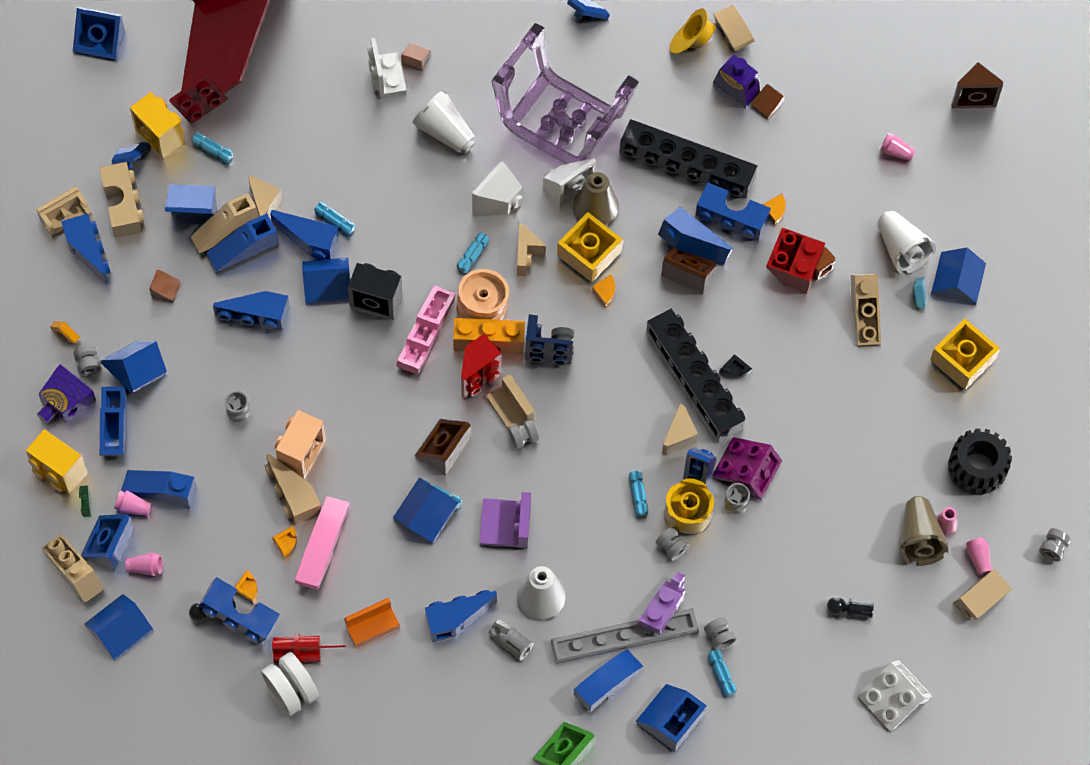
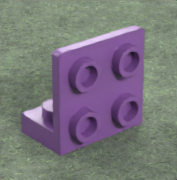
(506, 522)

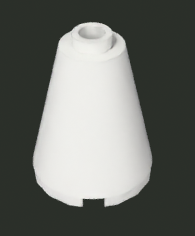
(445, 123)
(905, 243)
(541, 594)

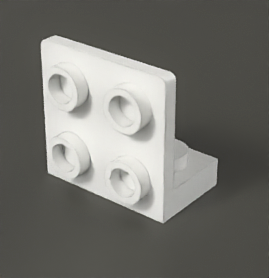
(386, 72)
(894, 694)

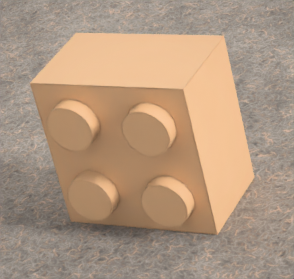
(300, 442)

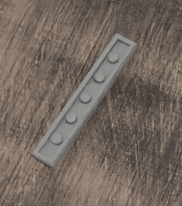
(620, 637)

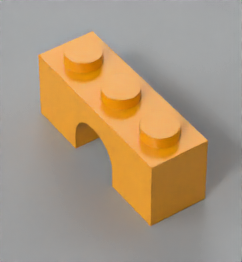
(504, 334)

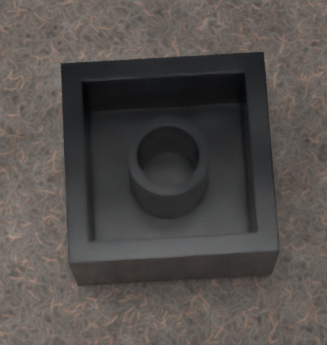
(375, 290)

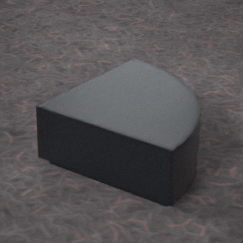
(735, 368)

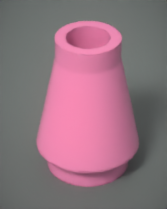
(897, 148)
(131, 504)
(948, 520)
(979, 554)
(145, 564)

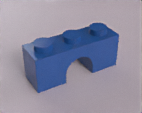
(748, 222)
(219, 603)

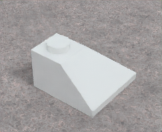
(566, 180)
(497, 193)

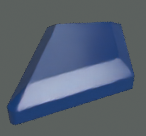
(588, 8)
(130, 153)

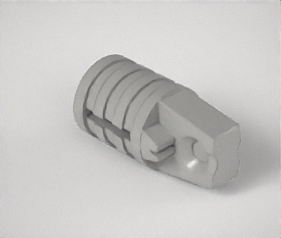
(511, 639)

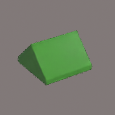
(565, 746)

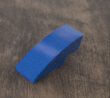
(113, 420)
(607, 680)

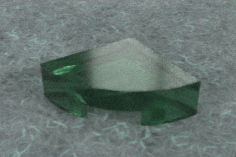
(85, 495)

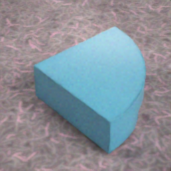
(920, 292)

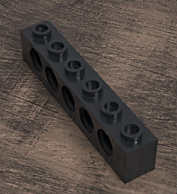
(680, 149)
(721, 425)

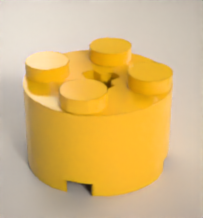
(687, 519)

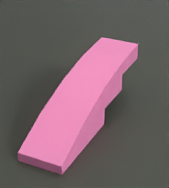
(426, 329)
(322, 543)

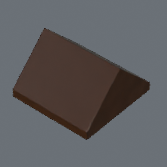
(977, 89)
(688, 269)
(444, 444)

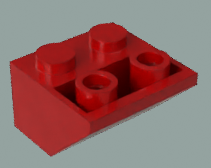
(795, 259)
(480, 365)

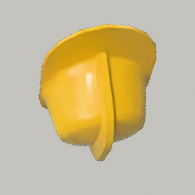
(693, 33)

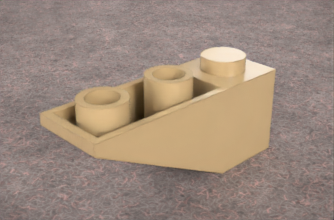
(225, 222)
(866, 308)
(297, 492)
(73, 568)

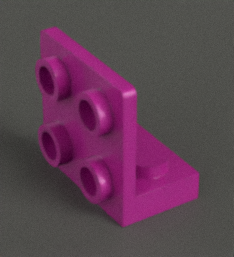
(748, 464)

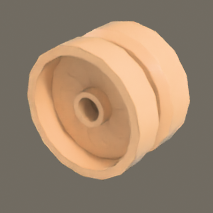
(482, 295)

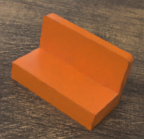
(371, 623)

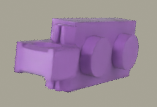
(663, 604)

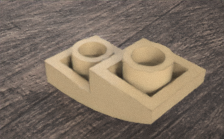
(733, 27)

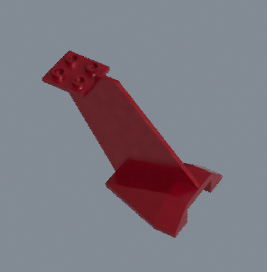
(217, 53)

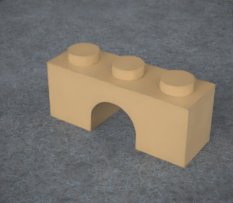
(118, 182)

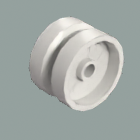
(290, 683)

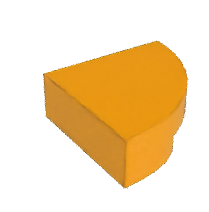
(777, 207)
(605, 290)
(61, 327)
(286, 541)
(247, 587)

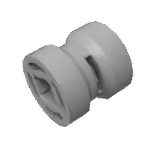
(87, 361)
(235, 401)
(521, 434)
(738, 493)
(672, 543)
(1055, 544)
(720, 633)

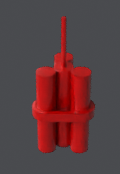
(303, 647)

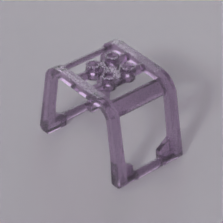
(511, 119)

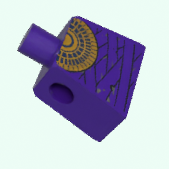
(738, 80)
(64, 396)

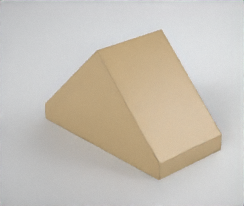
(264, 195)
(681, 432)

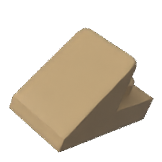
(528, 246)

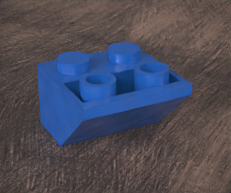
(672, 715)

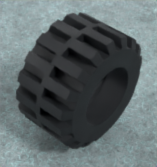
(984, 444)

